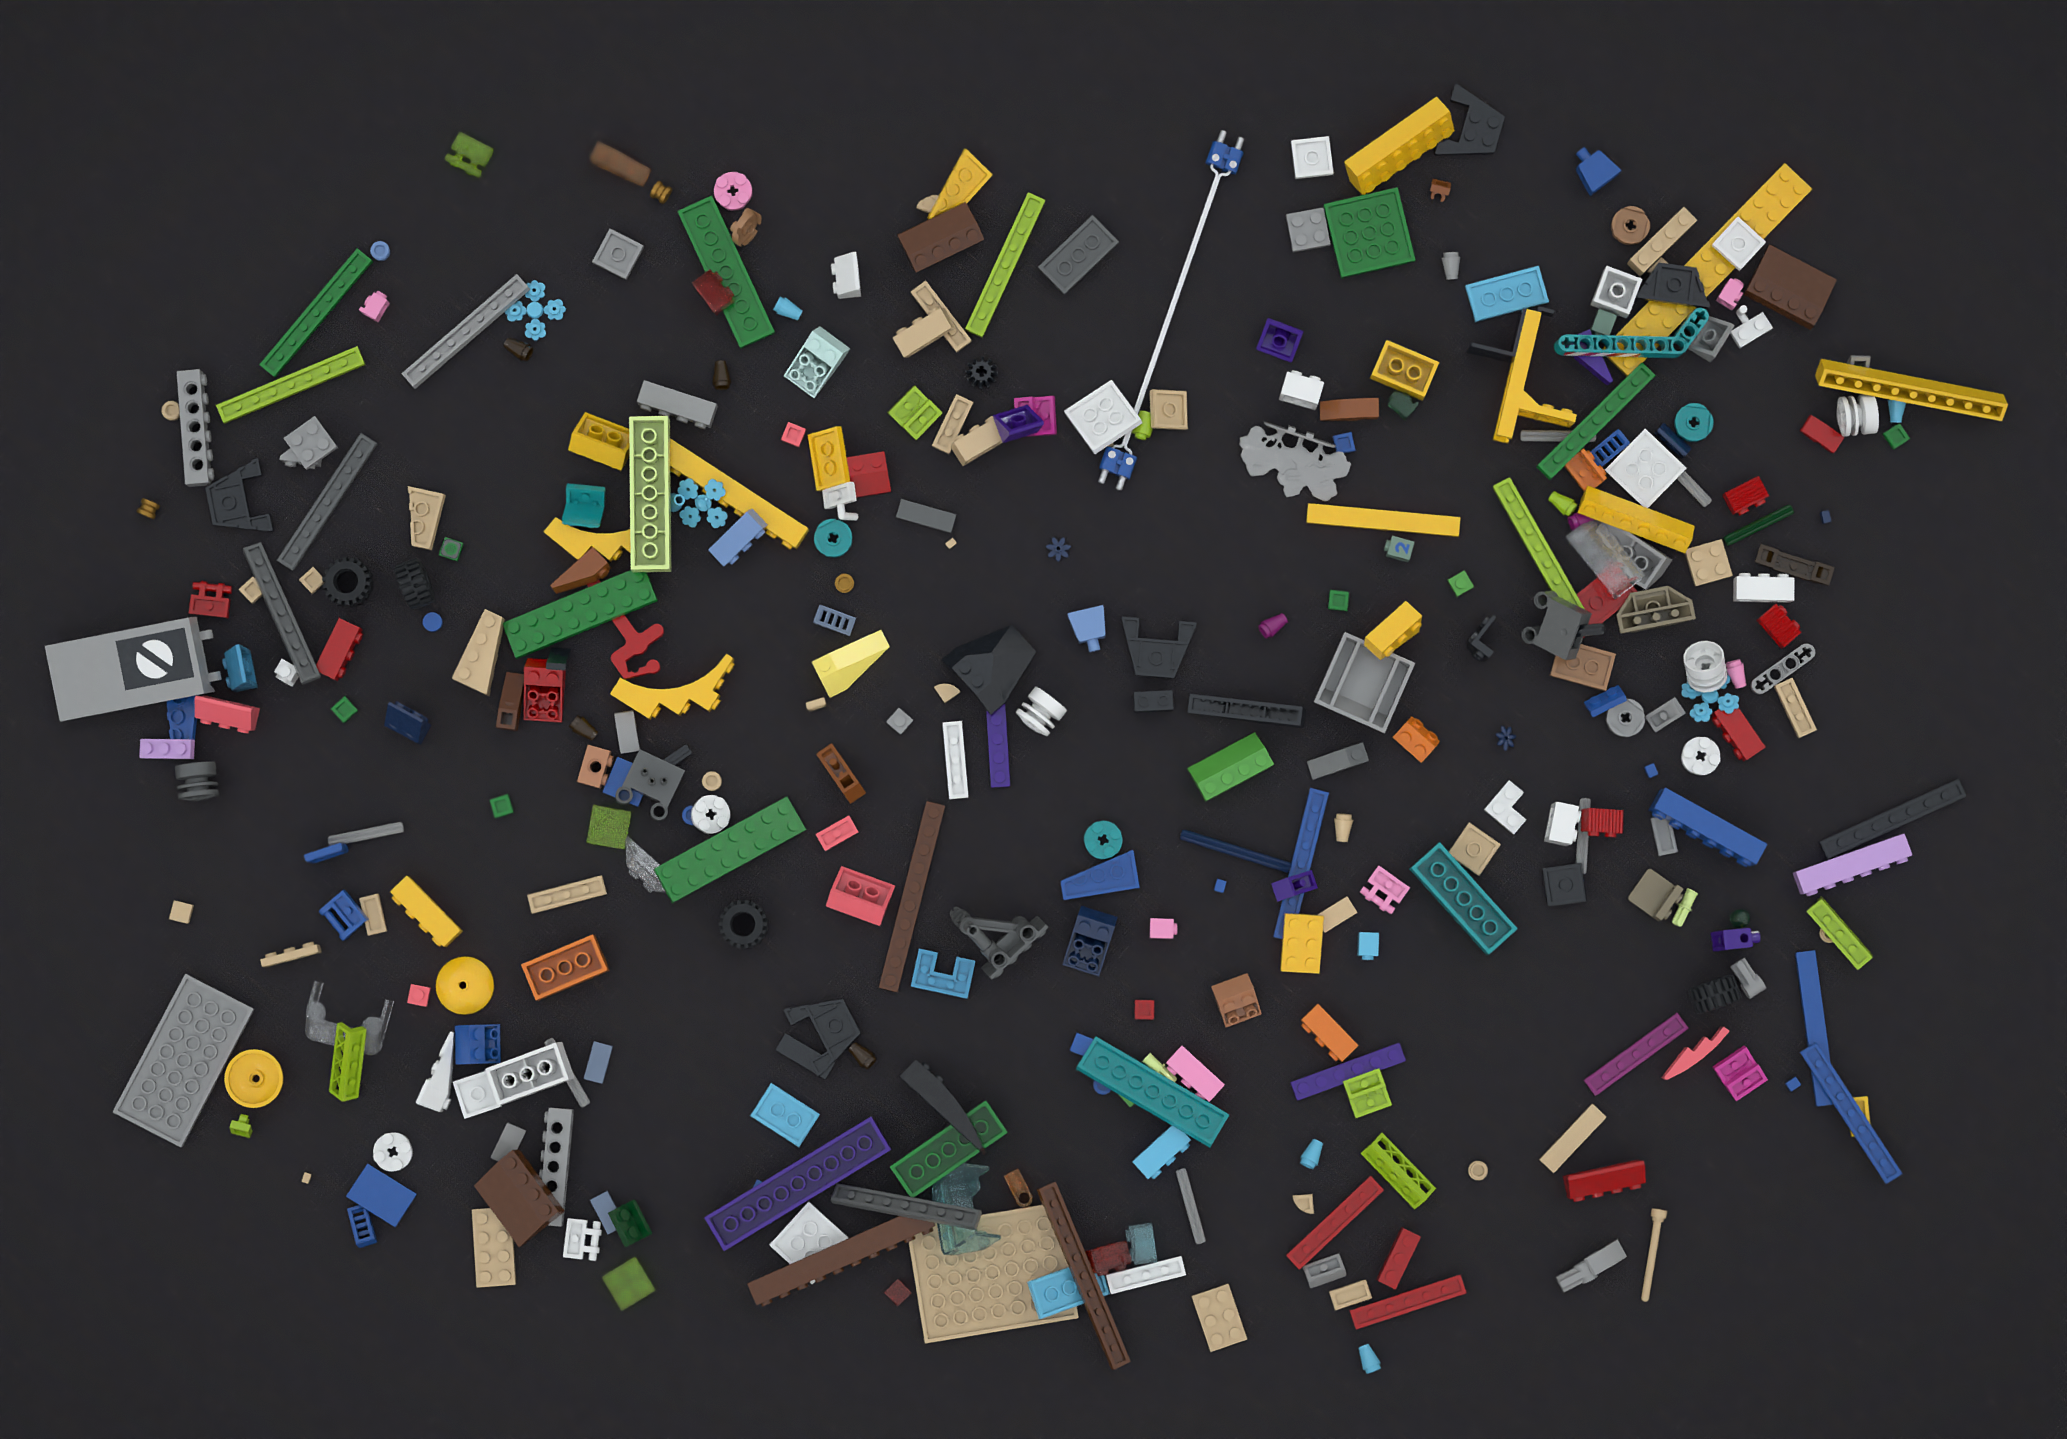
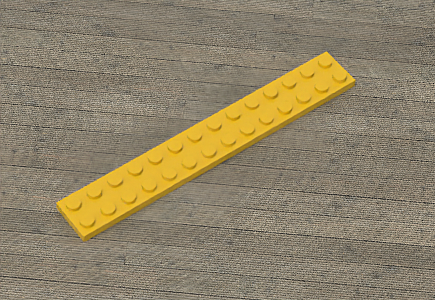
(1761, 214)

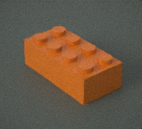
(565, 967)

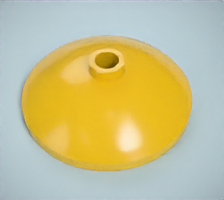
(478, 985)
(240, 1080)

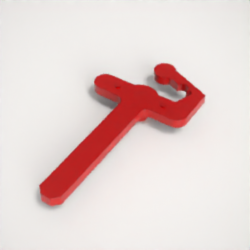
(635, 644)

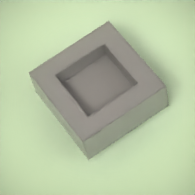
(899, 721)

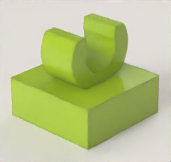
(241, 1127)

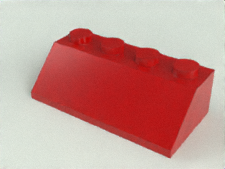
(1605, 1179)

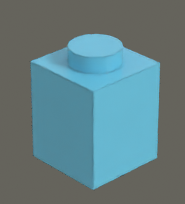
(1368, 945)

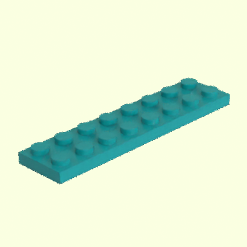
(1152, 1091)

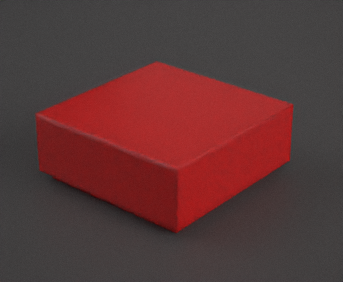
(1144, 1009)

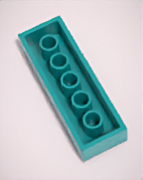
(1463, 898)

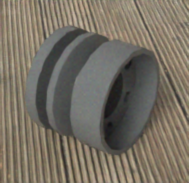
(197, 780)

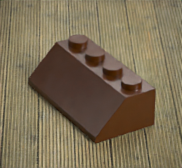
(940, 237)

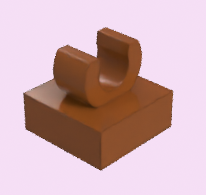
(1440, 187)

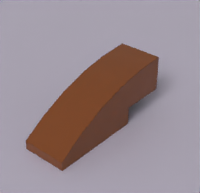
(1349, 409)

